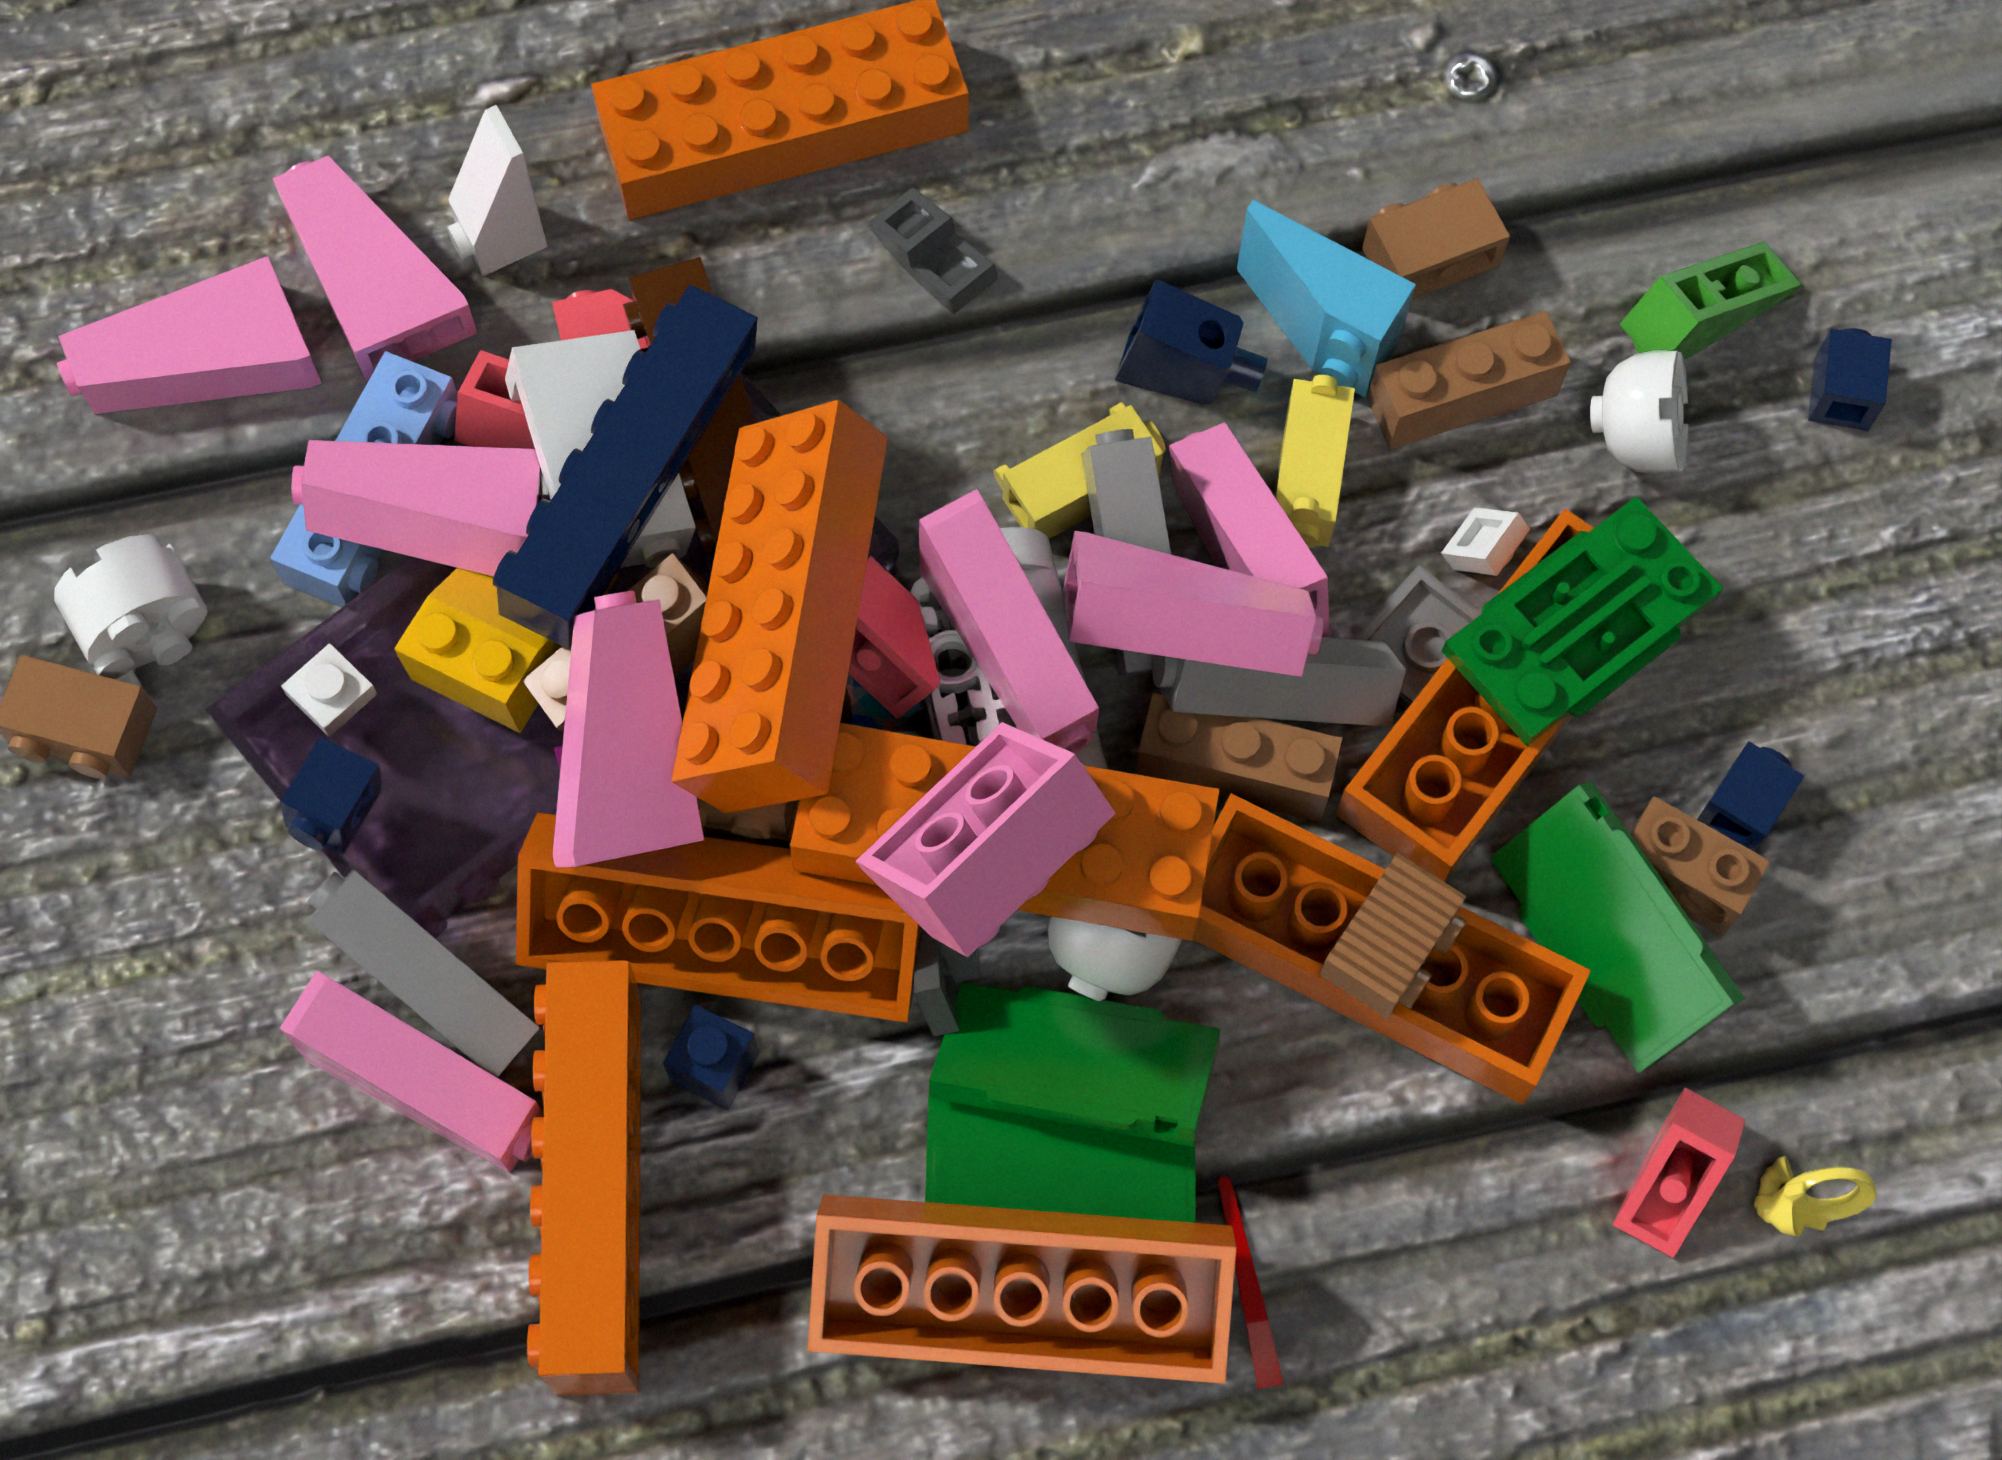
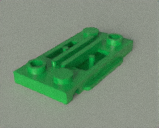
(1582, 621)
(1607, 909)
(1077, 1062)
(1053, 1166)

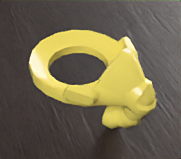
(1793, 1209)

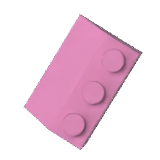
(987, 837)

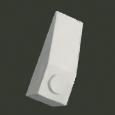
(494, 200)

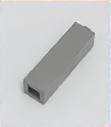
(1126, 506)
(1340, 684)
(420, 971)

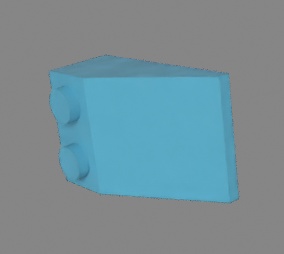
(1324, 297)

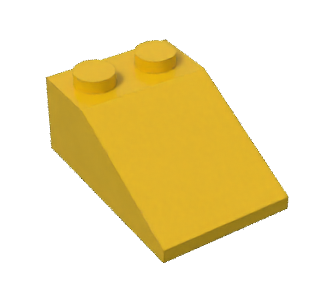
(472, 652)

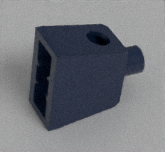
(1187, 348)

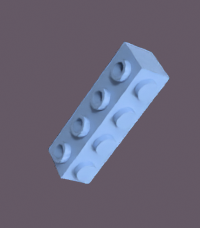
(397, 406)

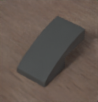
(931, 251)
(935, 982)

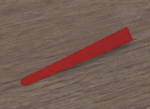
(1260, 1337)

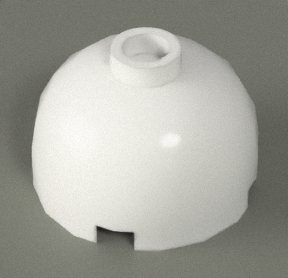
(1645, 412)
(1109, 957)

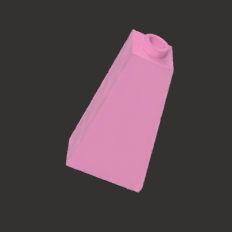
(370, 271)
(192, 346)
(421, 499)
(1241, 517)
(1185, 608)
(1004, 623)
(621, 739)
(410, 1072)

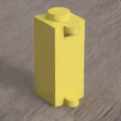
(1314, 456)
(1051, 486)

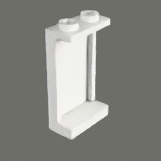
(560, 395)

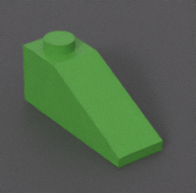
(1708, 300)

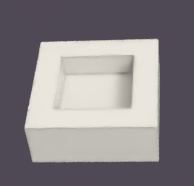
(1485, 541)
(329, 690)

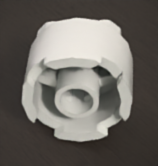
(131, 606)

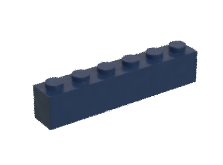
(626, 466)

